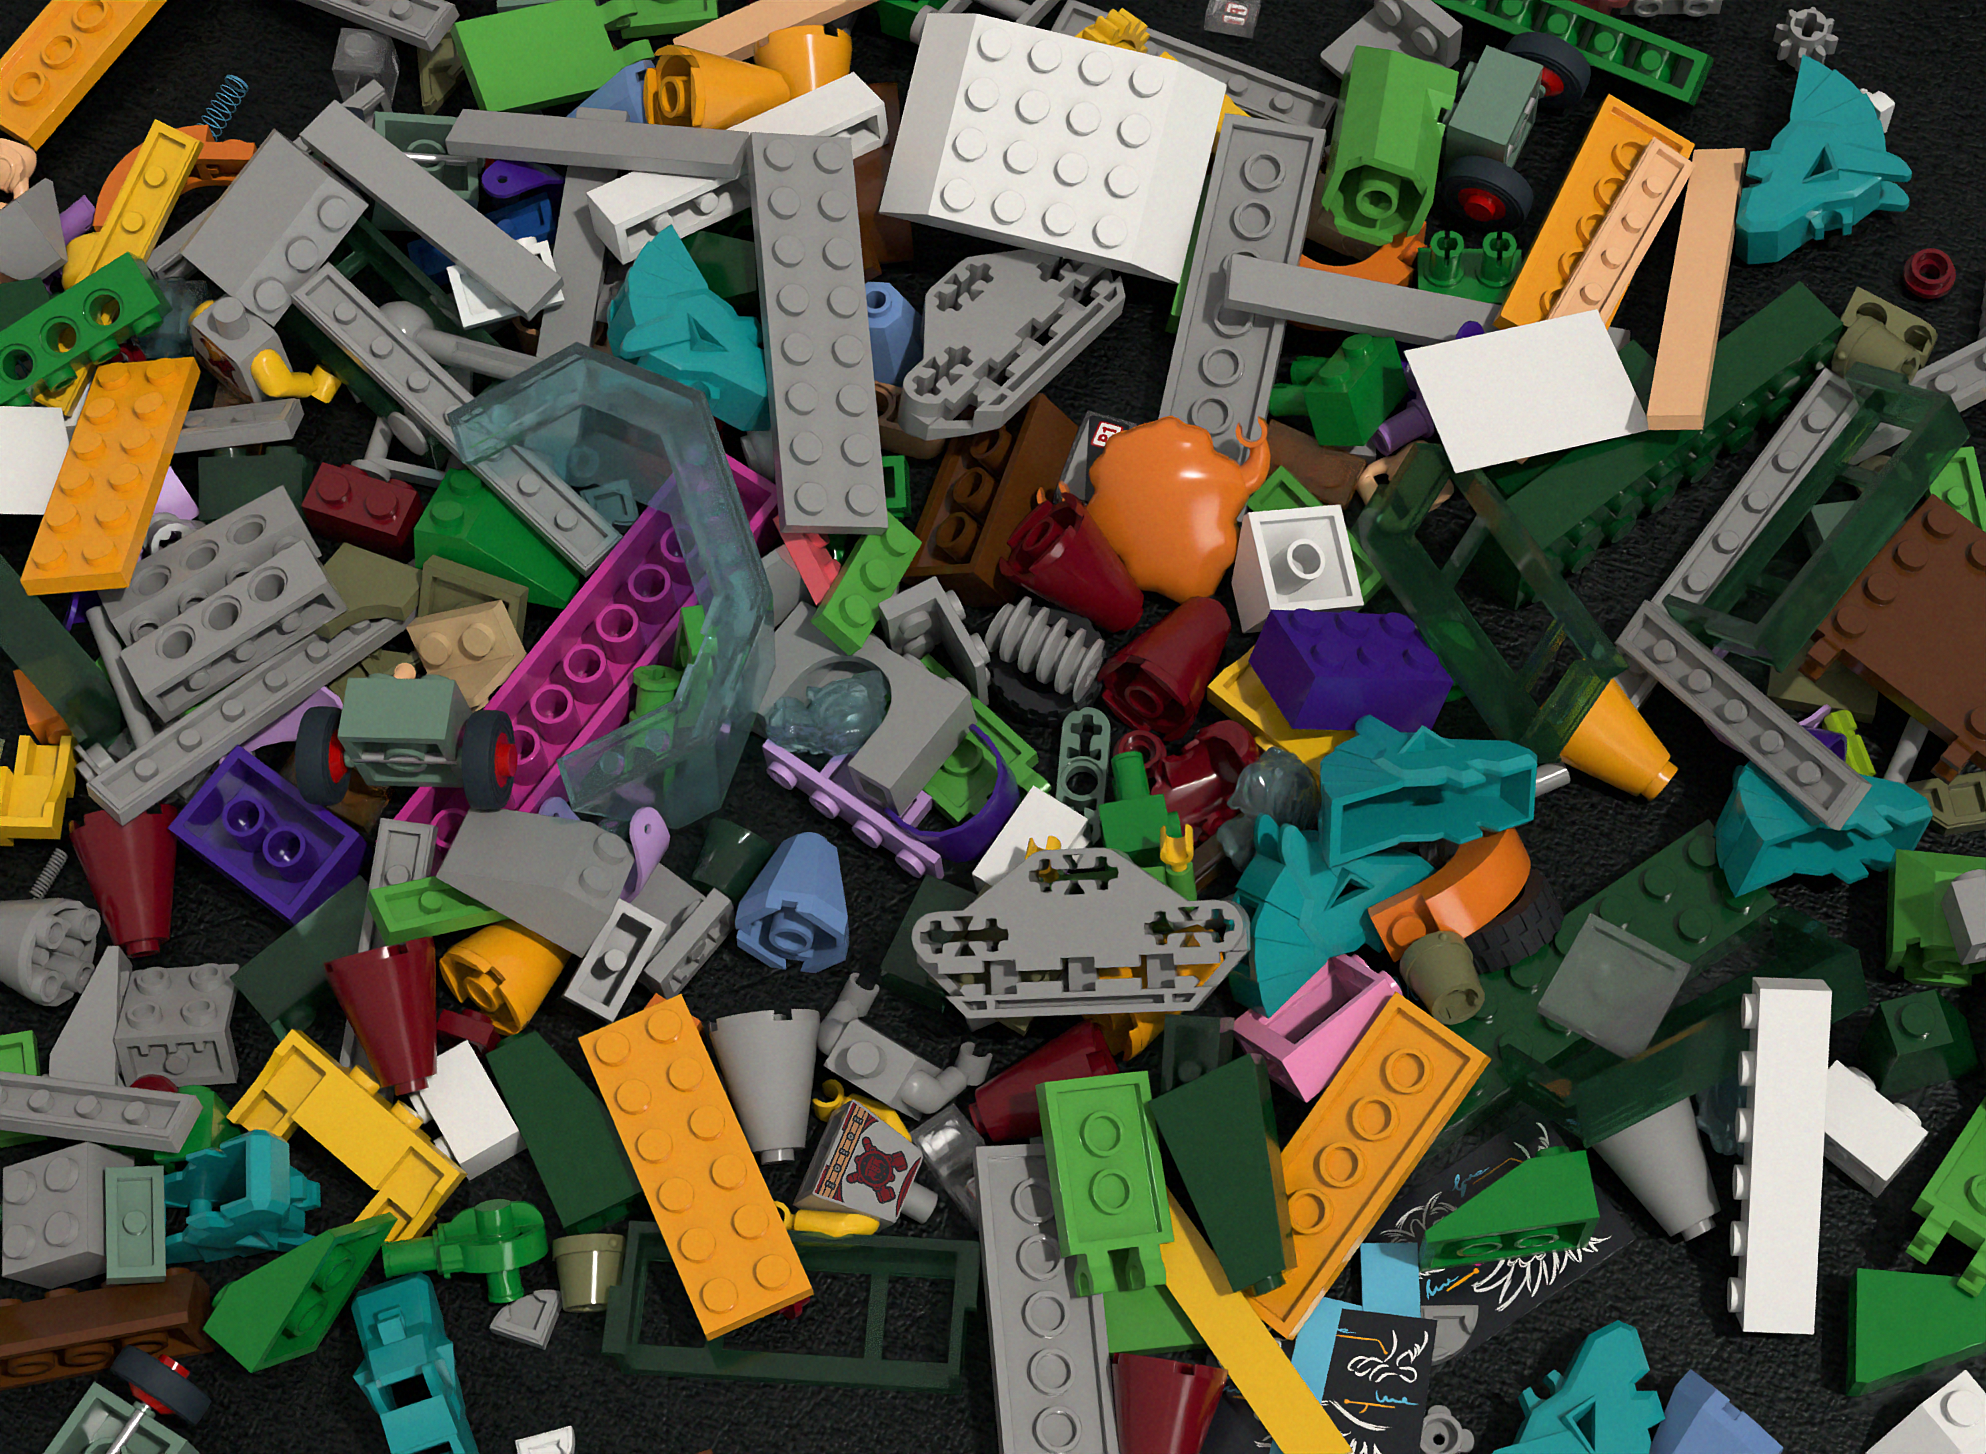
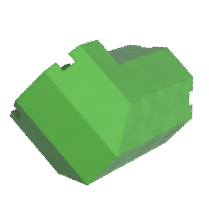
(1386, 144)
(1916, 922)

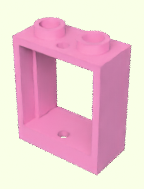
(1319, 1056)

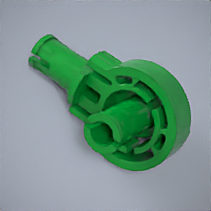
(485, 1239)

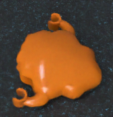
(1173, 503)

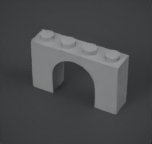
(923, 720)

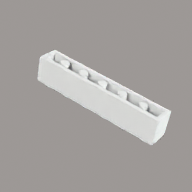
(644, 203)
(1781, 1155)

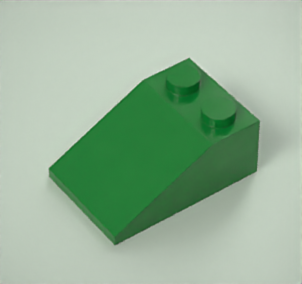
(481, 531)
(1528, 1212)
(295, 1298)

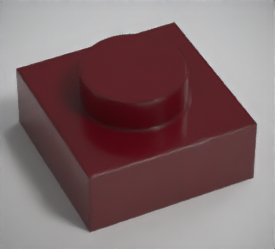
(469, 1026)

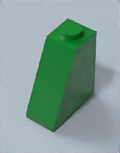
(1908, 1327)

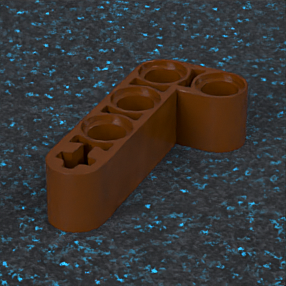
(889, 234)

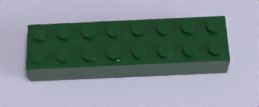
(1612, 482)
(1670, 901)

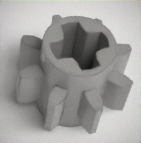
(1806, 34)

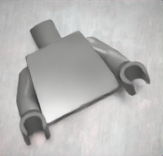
(887, 1067)

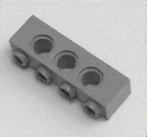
(204, 564)
(233, 631)

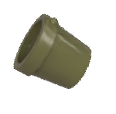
(1874, 345)
(1443, 976)
(587, 1269)

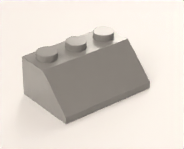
(273, 227)

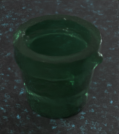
(729, 859)

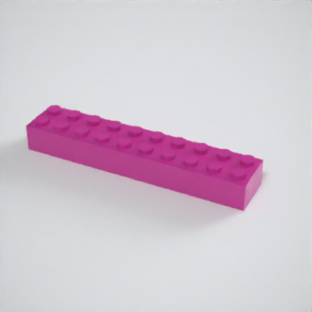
(583, 666)

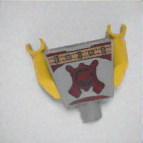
(250, 355)
(859, 1170)

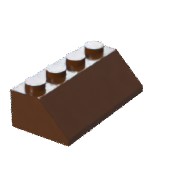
(982, 497)
(85, 1331)

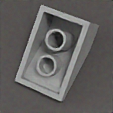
(540, 872)

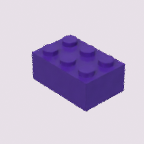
(1348, 665)
(269, 838)

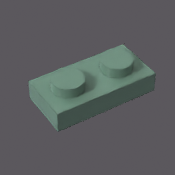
(135, 1225)

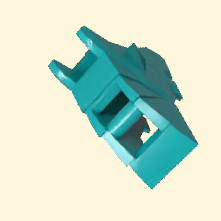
(1820, 170)
(687, 333)
(1419, 789)
(1772, 835)
(1307, 910)
(257, 1196)
(402, 1339)
(1594, 1401)

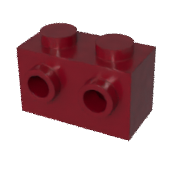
(363, 511)

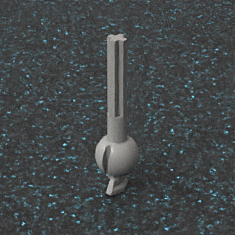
(454, 349)

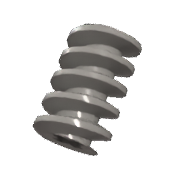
(1045, 648)

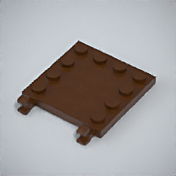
(1920, 630)

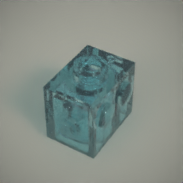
(175, 335)

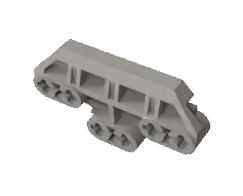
(989, 317)
(1091, 931)

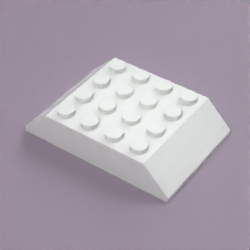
(1054, 144)

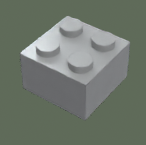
(57, 1215)

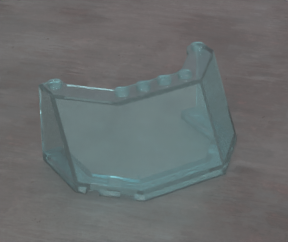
(662, 448)

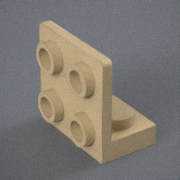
(469, 646)

